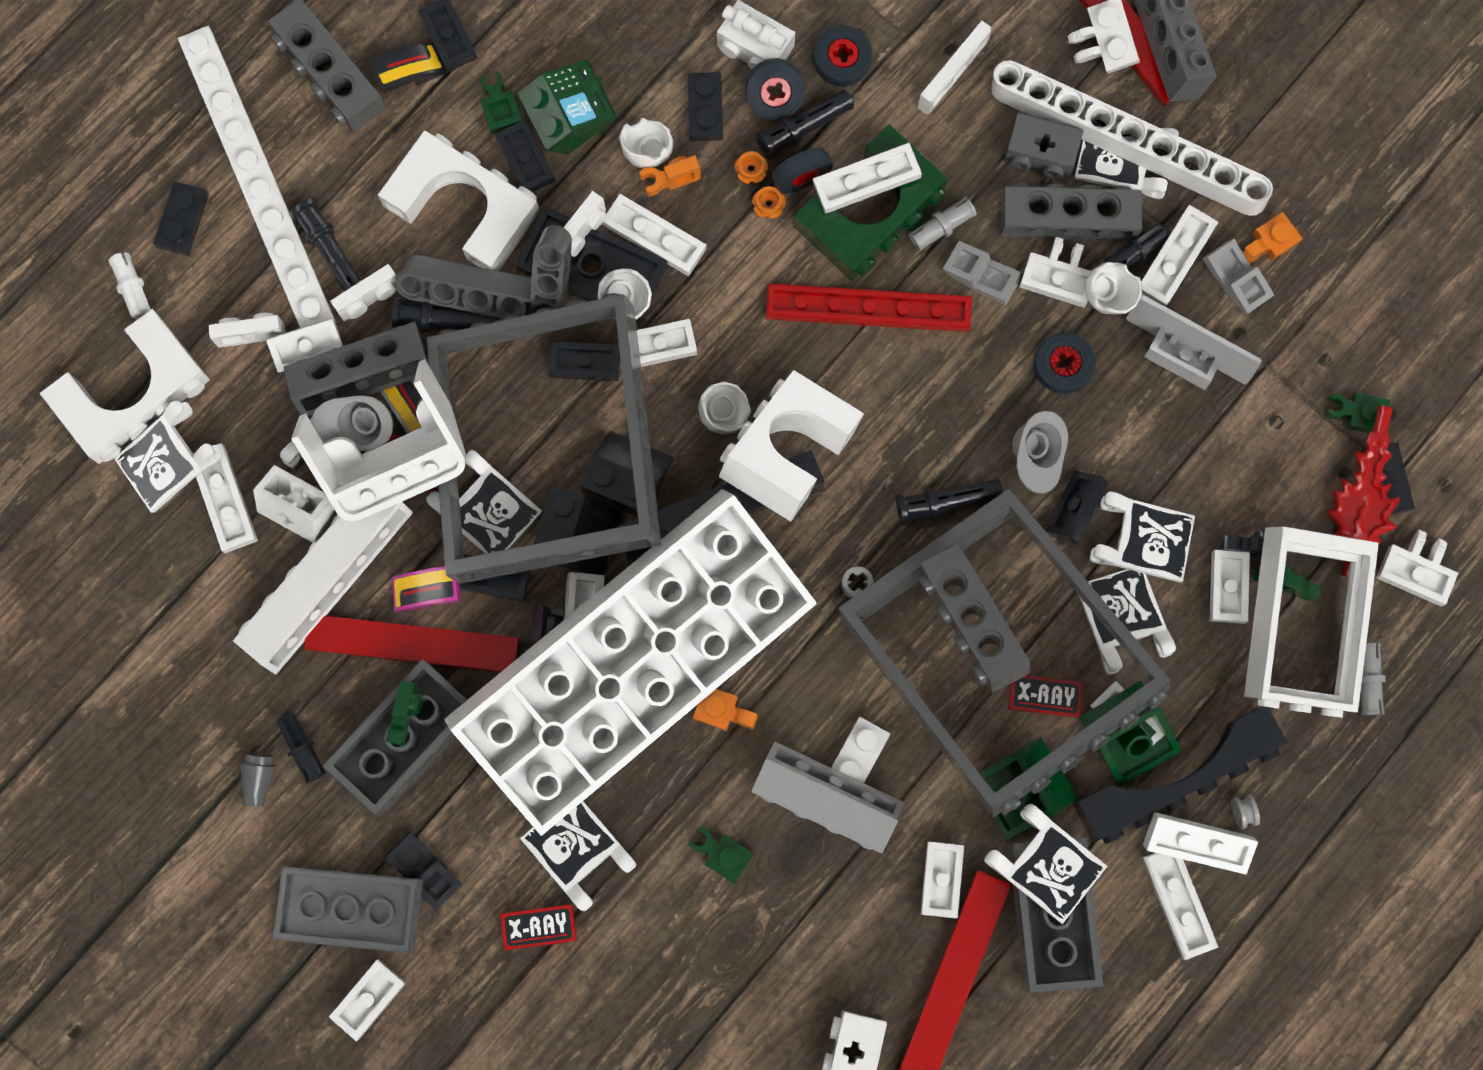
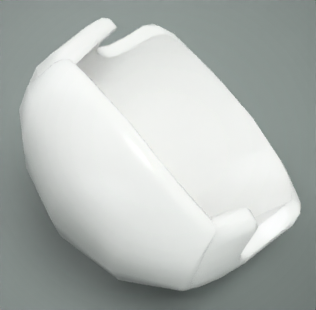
(646, 143)
(630, 284)
(1113, 289)
(724, 408)

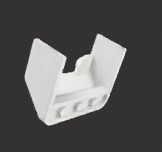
(393, 472)

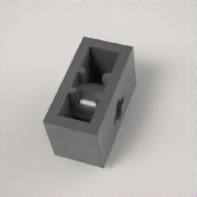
(1060, 146)

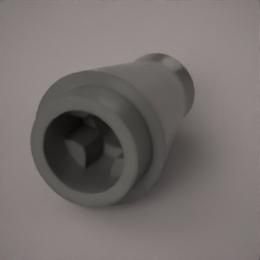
(256, 777)

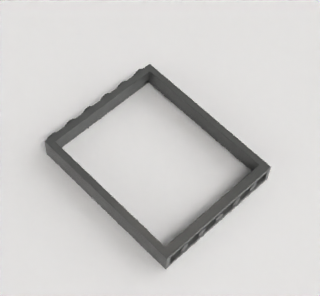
(573, 548)
(1065, 756)

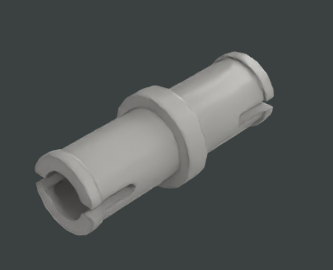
(942, 224)
(1372, 681)

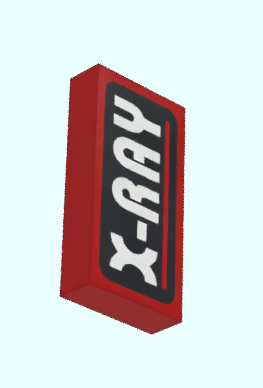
(1046, 696)
(538, 927)

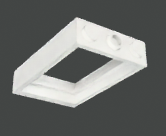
(1355, 623)

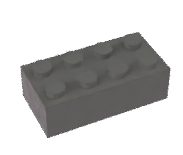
(384, 771)
(1056, 953)

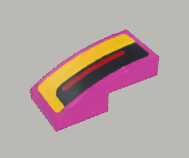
(423, 589)

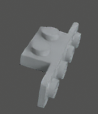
(1190, 348)

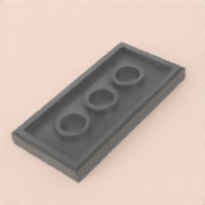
(348, 909)

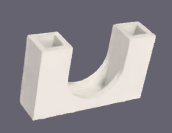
(435, 164)
(798, 407)
(105, 431)

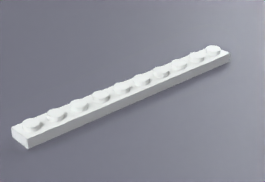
(255, 177)

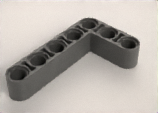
(490, 290)

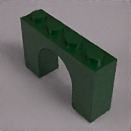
(856, 245)

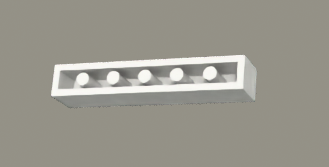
(317, 585)

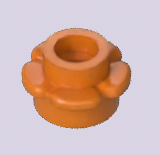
(751, 159)
(768, 194)

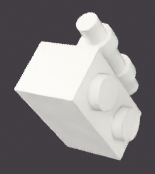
(753, 35)

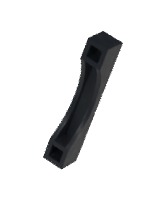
(676, 513)
(1242, 742)

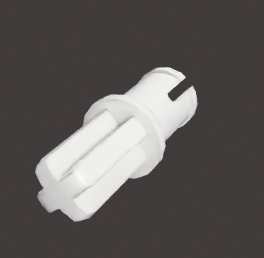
(129, 285)

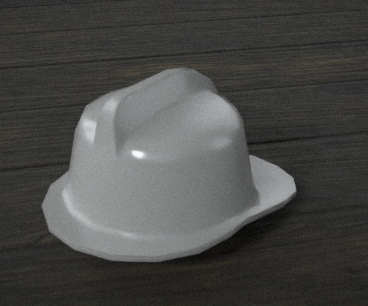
(356, 418)
(1040, 451)

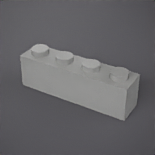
(828, 797)

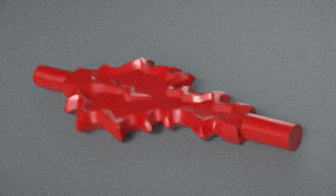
(1363, 506)

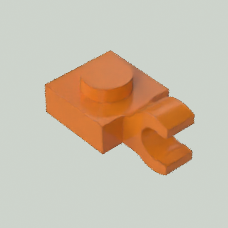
(676, 174)
(1273, 238)
(720, 709)

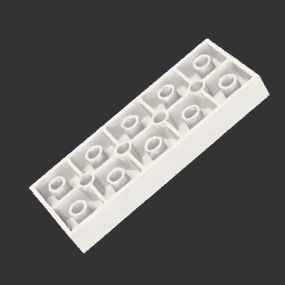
(631, 661)

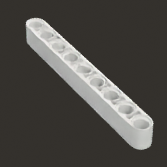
(1138, 152)

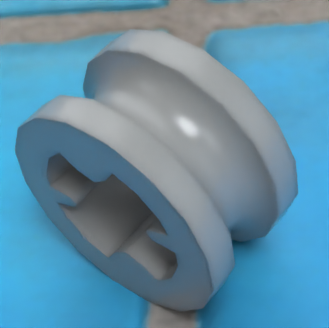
(855, 572)
(1245, 811)

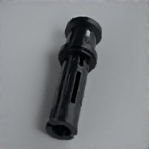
(793, 129)
(320, 234)
(429, 317)
(932, 503)

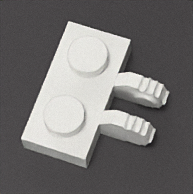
(1112, 35)
(1055, 277)
(1417, 574)

